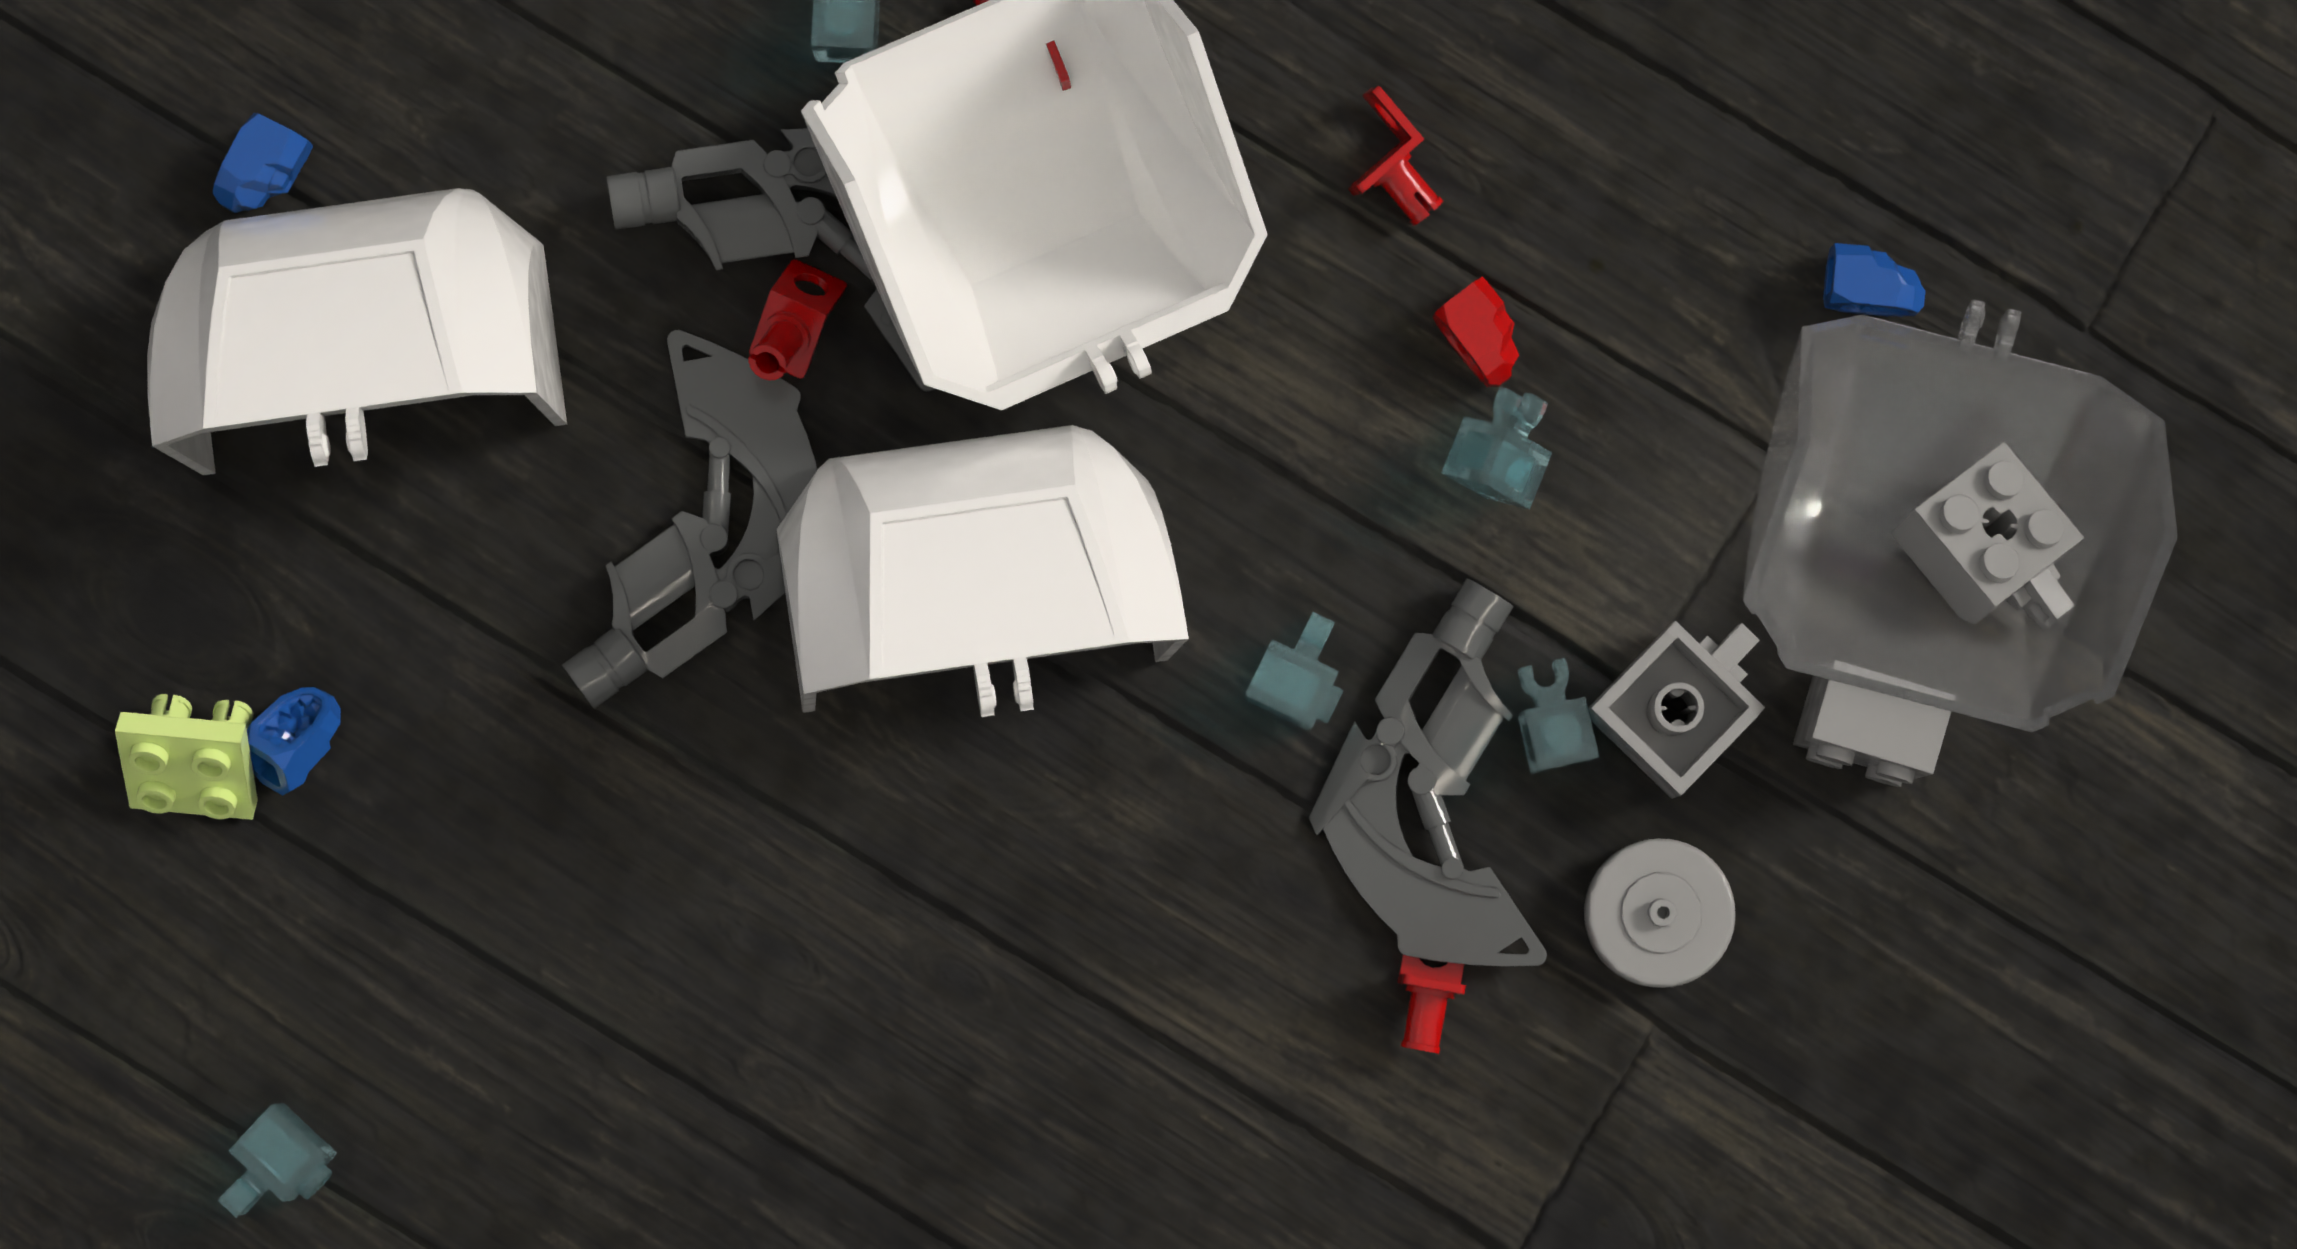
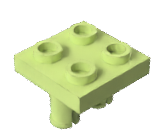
(188, 762)

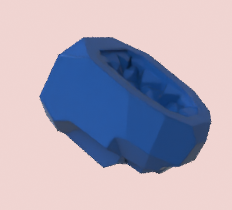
(260, 164)
(1870, 283)
(292, 737)

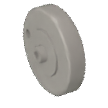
(1659, 913)

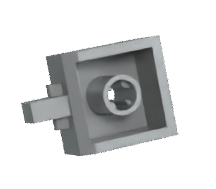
(1992, 541)
(1708, 683)

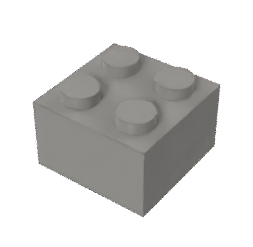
(1872, 729)

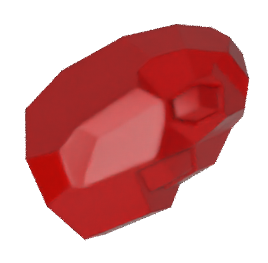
(1480, 332)

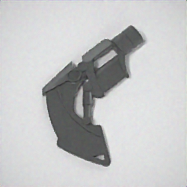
(750, 224)
(760, 430)
(1431, 908)

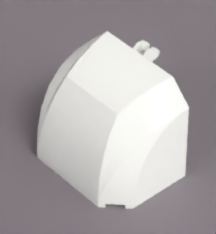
(1036, 221)
(348, 318)
(975, 561)

